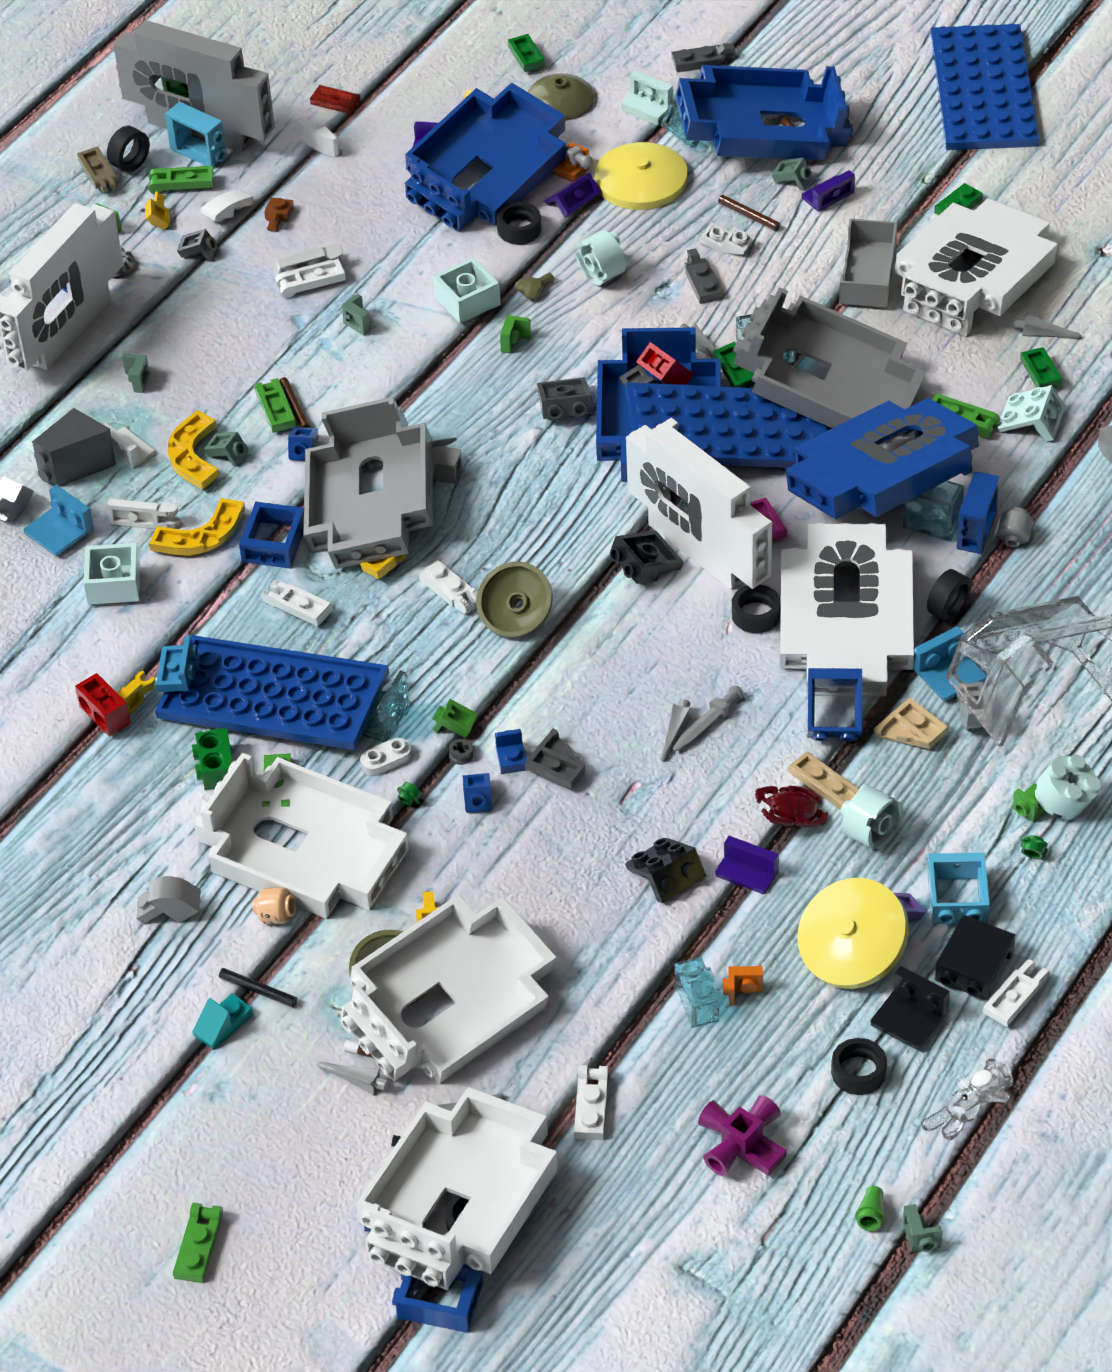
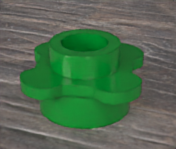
(1033, 846)

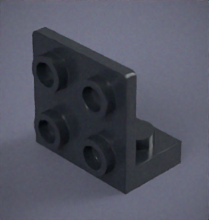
(912, 1009)

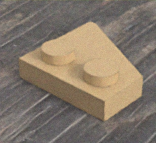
(912, 726)

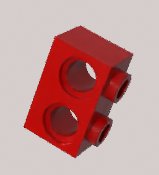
(664, 366)
(103, 704)

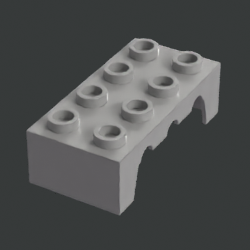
(868, 263)

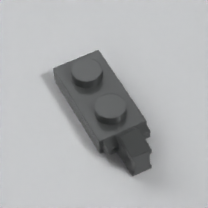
(707, 55)
(702, 278)

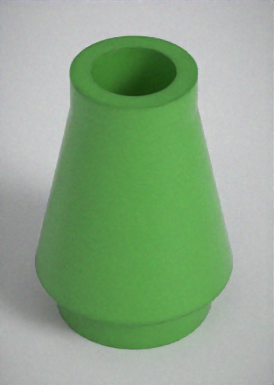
(870, 1212)

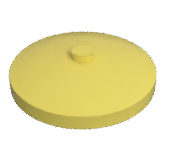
(641, 175)
(853, 933)

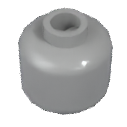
(1015, 527)

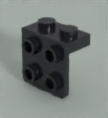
(669, 867)

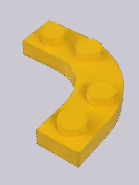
(182, 446)
(201, 539)

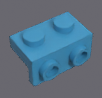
(177, 666)

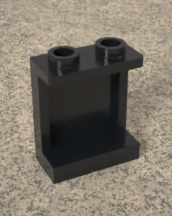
(974, 957)

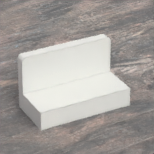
(129, 447)

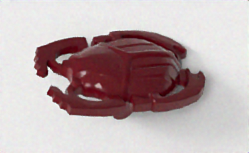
(793, 805)

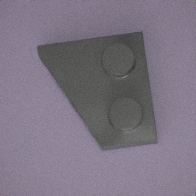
(556, 761)

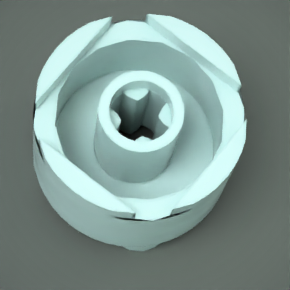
(601, 256)
(1067, 786)
(870, 817)

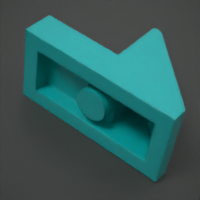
(221, 1020)

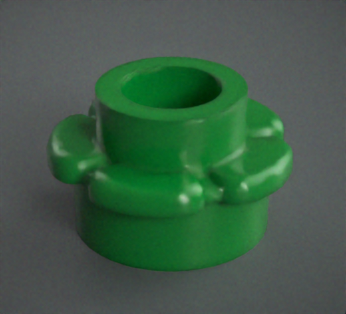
(409, 794)

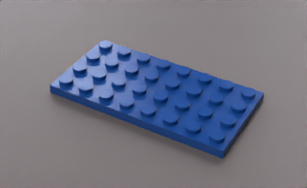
(984, 87)
(724, 421)
(277, 693)

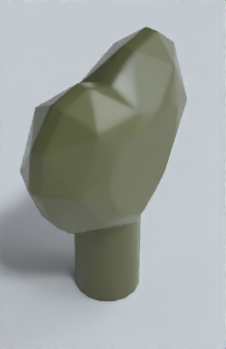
(532, 286)

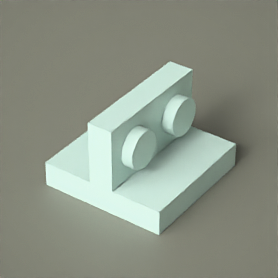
(648, 98)

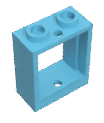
(180, 120)
(970, 867)

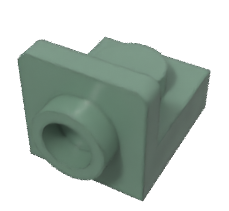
(792, 170)
(355, 315)
(137, 370)
(229, 445)
(918, 1235)

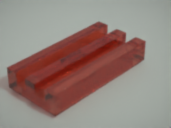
(335, 99)

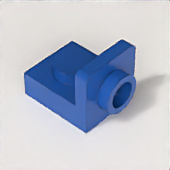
(299, 440)
(510, 751)
(477, 793)

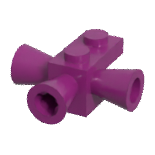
(742, 1136)

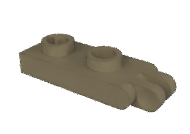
(97, 169)

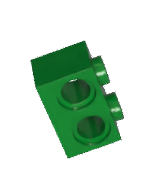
(214, 756)

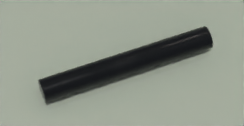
(257, 987)

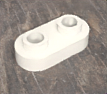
(387, 755)

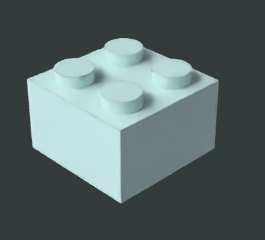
(466, 290)
(112, 573)

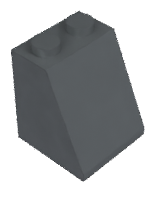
(73, 449)

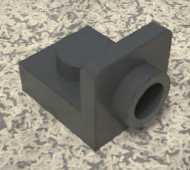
(198, 242)

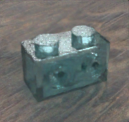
(697, 992)

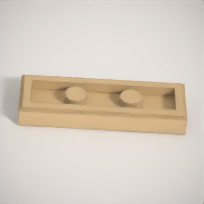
(822, 779)

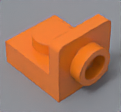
(569, 171)
(742, 980)

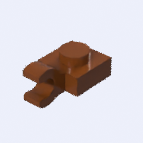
(276, 211)

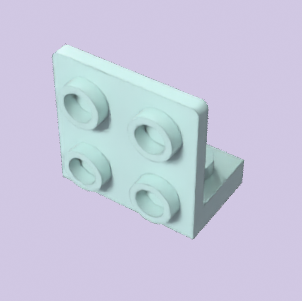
(1036, 407)

